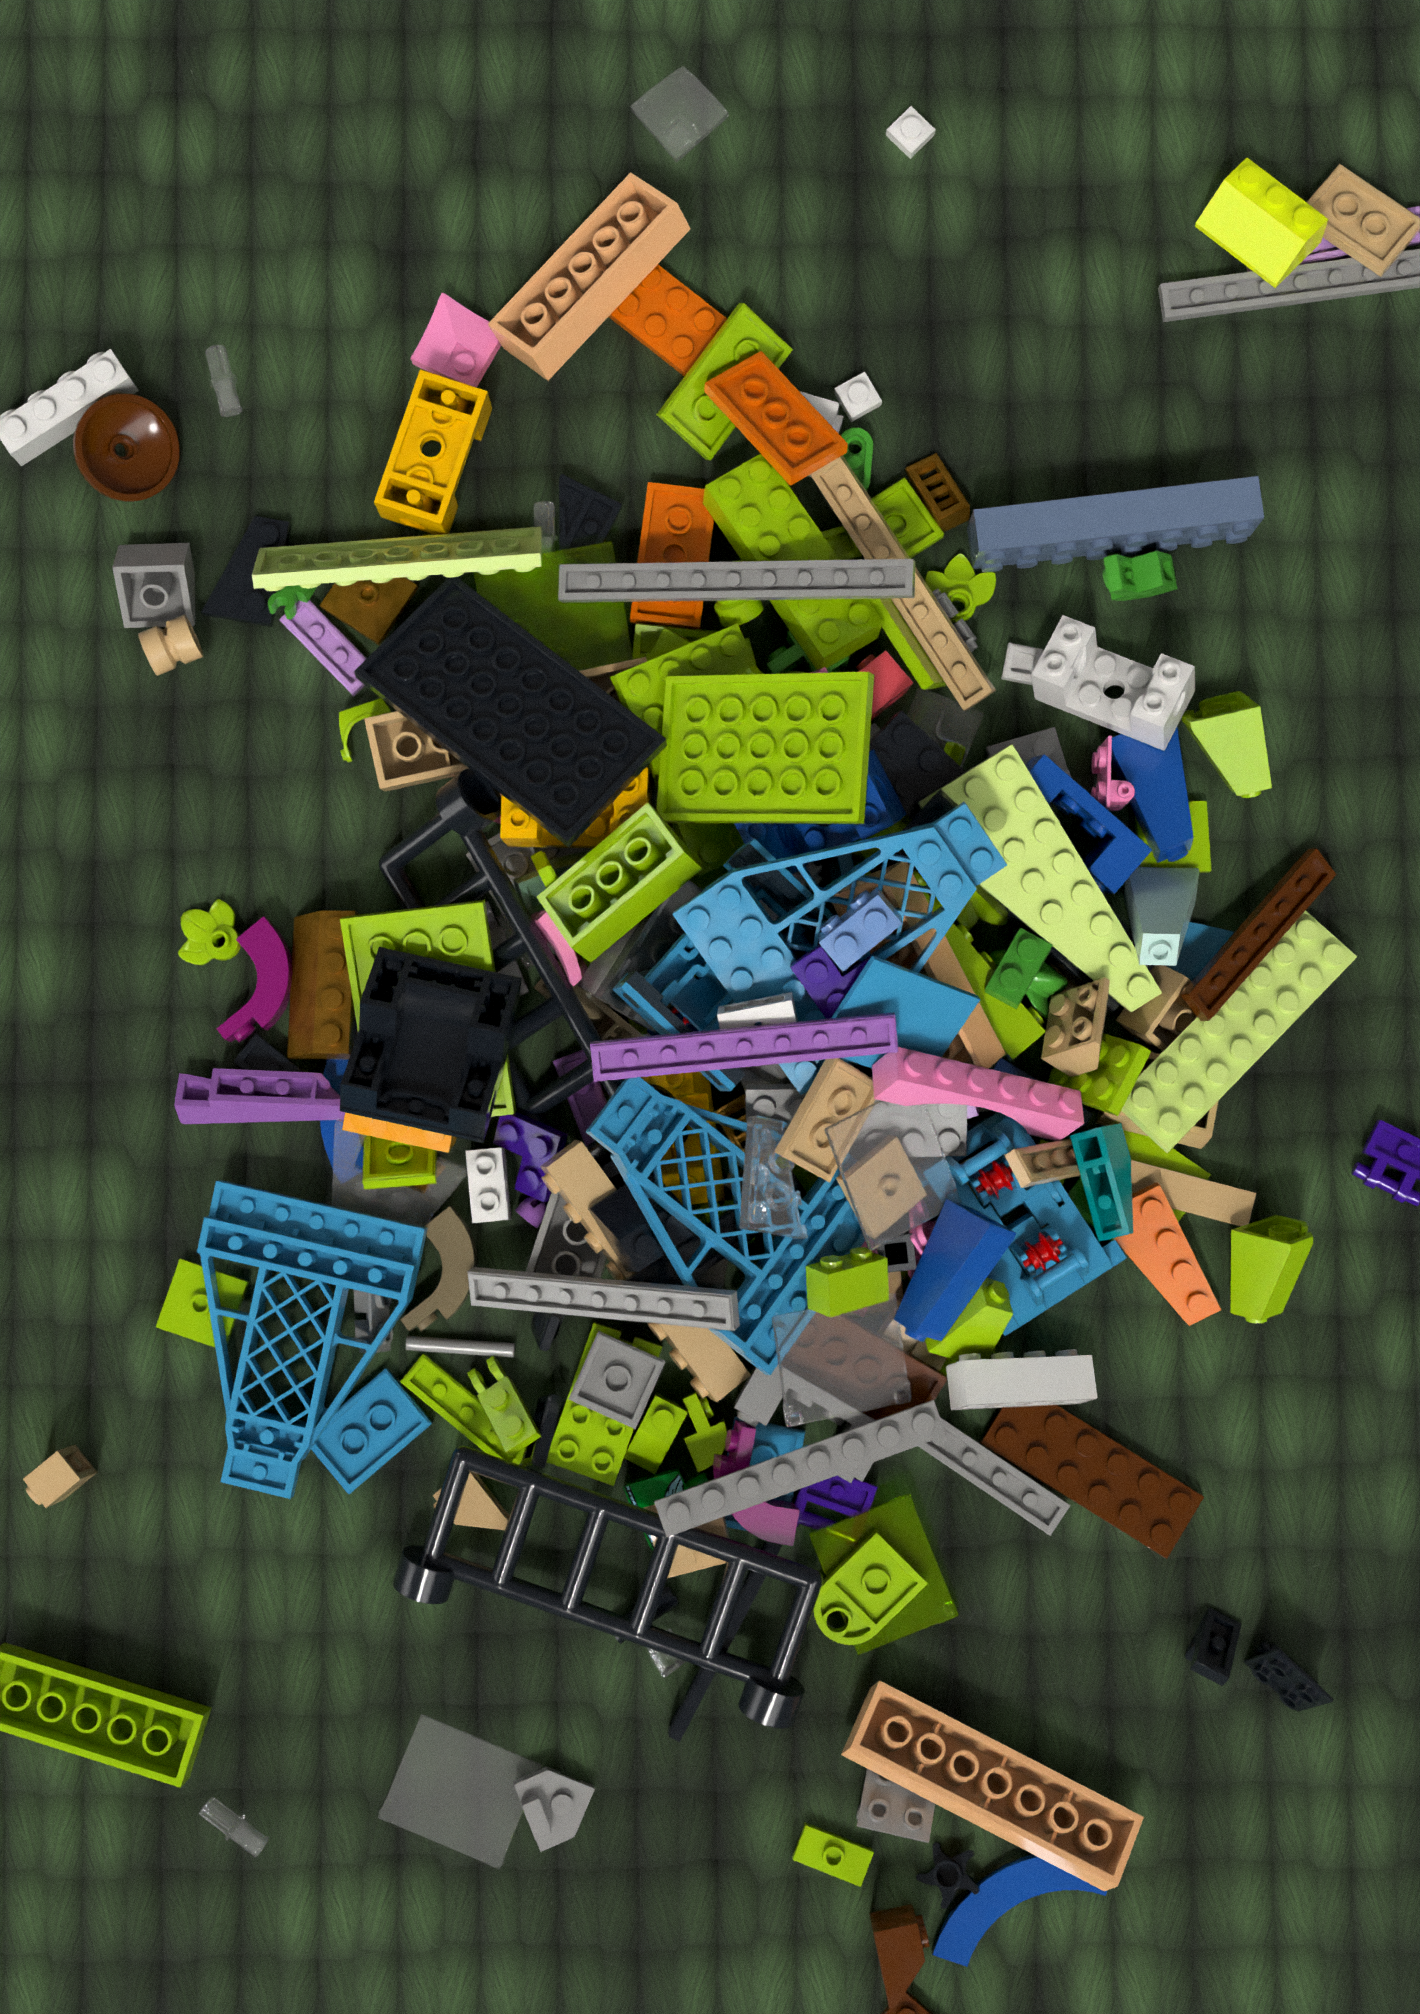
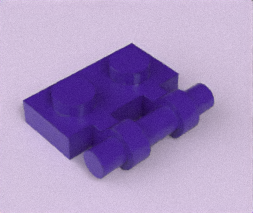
(1392, 1148)

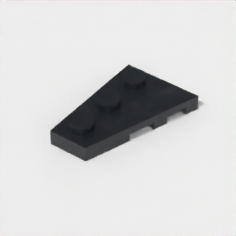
(235, 593)

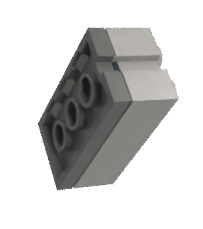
(638, 952)

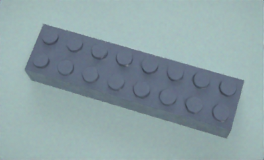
(1114, 524)

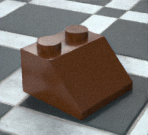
(899, 1946)

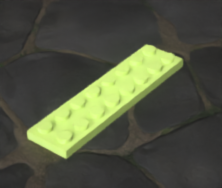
(398, 557)
(1218, 1052)

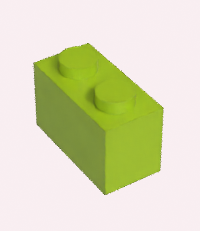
(847, 1282)

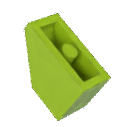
(656, 1433)

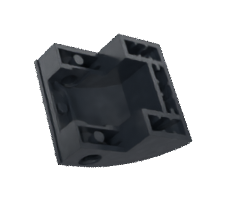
(430, 1044)

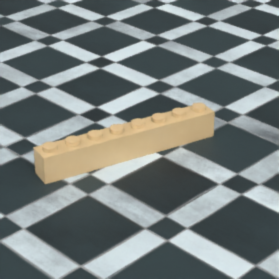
(582, 1184)

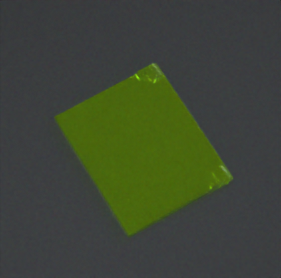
(903, 1530)

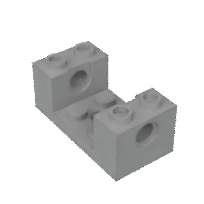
(763, 1394)

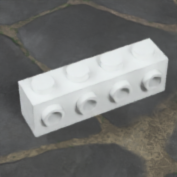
(55, 412)
(1021, 1381)

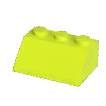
(1262, 223)

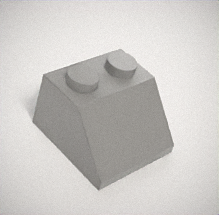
(154, 583)

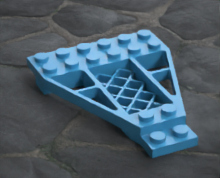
(755, 957)
(639, 1130)
(314, 1244)

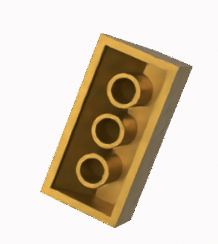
(320, 994)

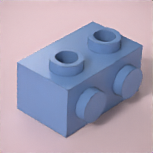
(859, 928)

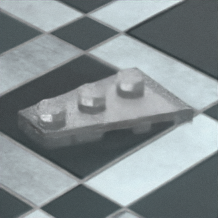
(768, 1190)

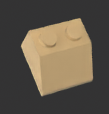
(1164, 1016)

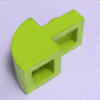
(708, 1437)

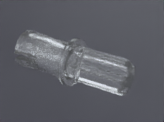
(223, 381)
(545, 518)
(234, 1826)

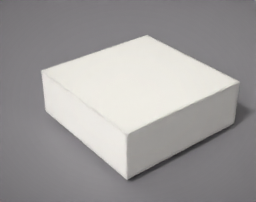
(1020, 663)

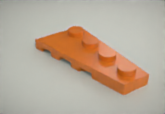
(1166, 1257)

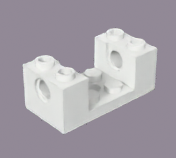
(1077, 673)

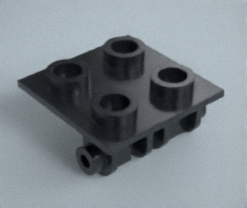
(1292, 1683)

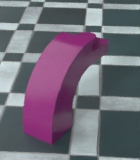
(273, 985)
(770, 1520)

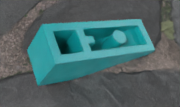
(1106, 1178)

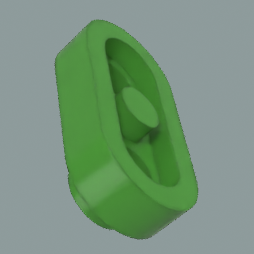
(861, 461)

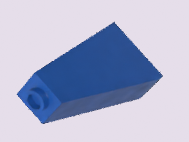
(1159, 794)
(951, 1270)

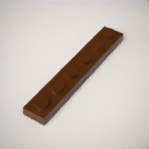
(1258, 934)

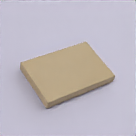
(1364, 220)
(834, 1095)

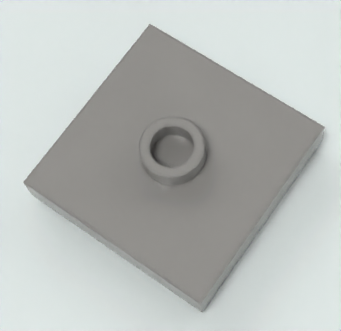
(617, 1379)

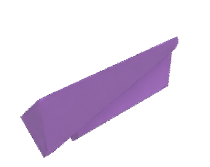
(255, 1097)

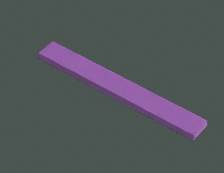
(744, 1047)

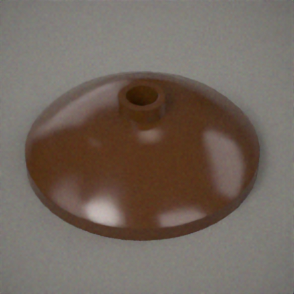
(148, 443)

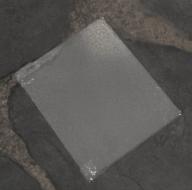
(891, 1168)
(840, 1362)
(458, 1791)

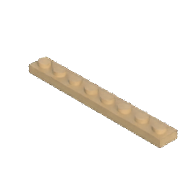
(922, 613)

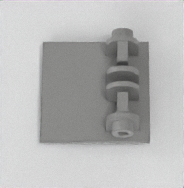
(894, 1809)

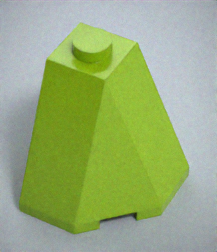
(1233, 740)
(1266, 1265)
(978, 1324)

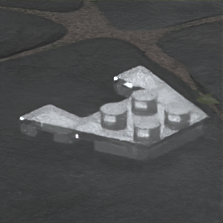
(395, 1203)

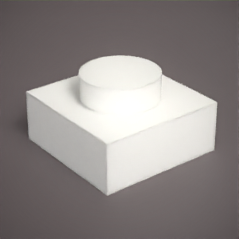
(910, 132)
(857, 396)

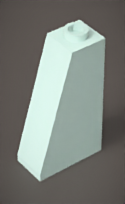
(1159, 911)

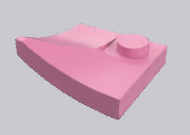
(456, 344)
(572, 963)

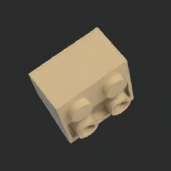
(1076, 1028)

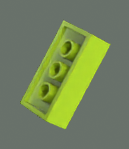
(618, 883)

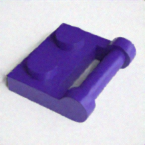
(836, 1495)

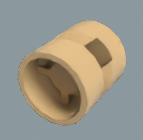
(170, 645)

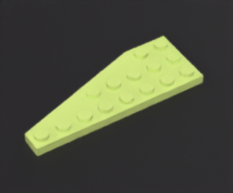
(1047, 878)

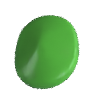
(1045, 984)

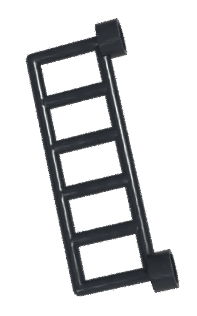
(467, 807)
(429, 1573)

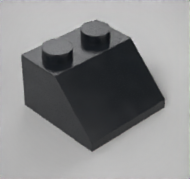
(629, 1230)

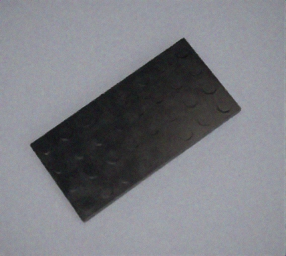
(511, 709)

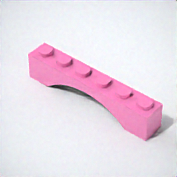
(924, 1078)

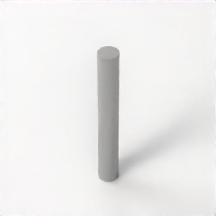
(460, 1346)

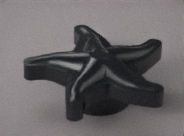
(949, 1874)

